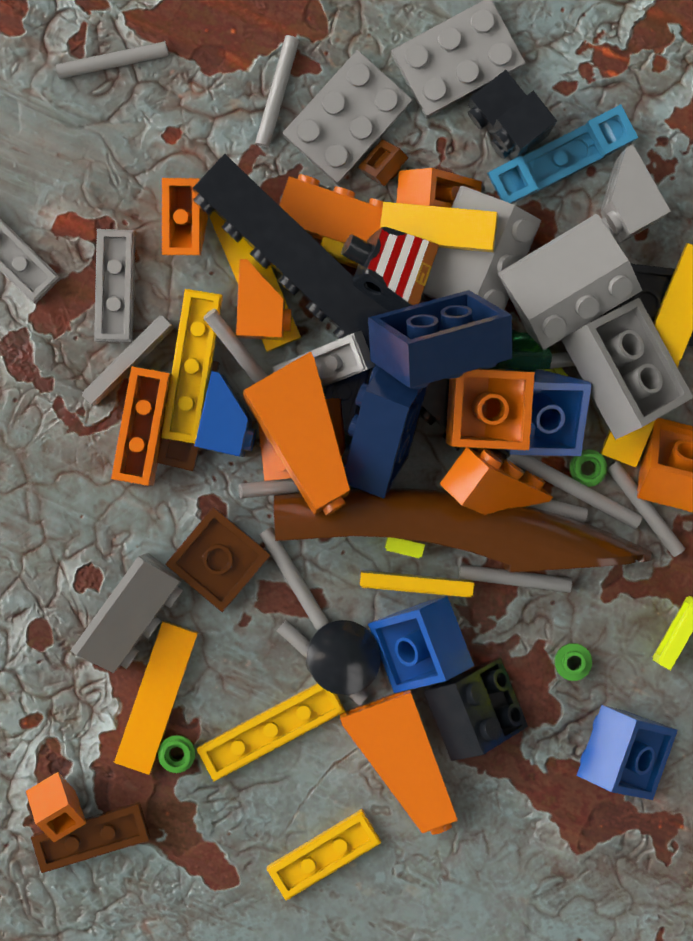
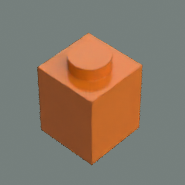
(55, 807)

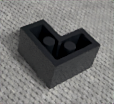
(510, 116)

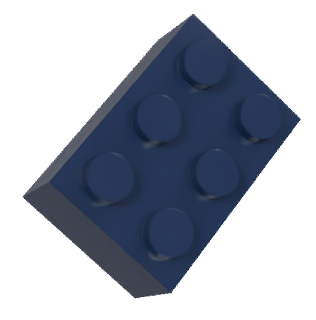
(440, 339)
(381, 432)

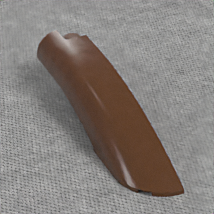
(517, 536)

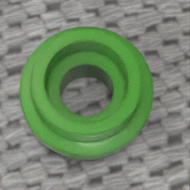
(599, 472)
(565, 653)
(174, 765)

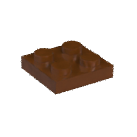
(218, 559)

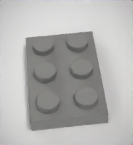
(457, 57)
(347, 117)

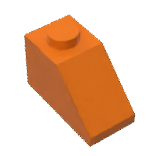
(431, 187)
(182, 218)
(259, 307)

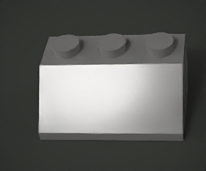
(477, 270)
(569, 282)
(627, 368)
(129, 614)

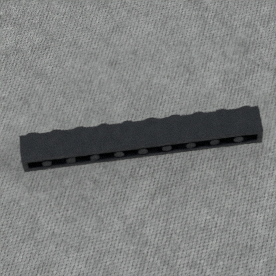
(300, 260)

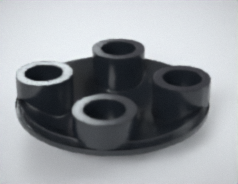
(343, 657)

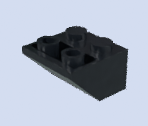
(476, 710)

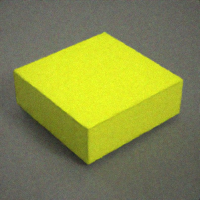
(405, 547)

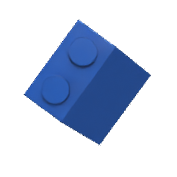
(557, 415)
(224, 421)
(421, 645)
(626, 753)

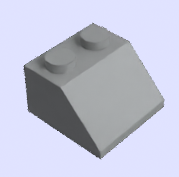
(631, 198)

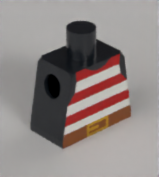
(391, 266)

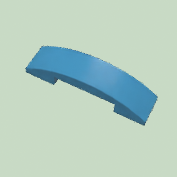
(563, 156)

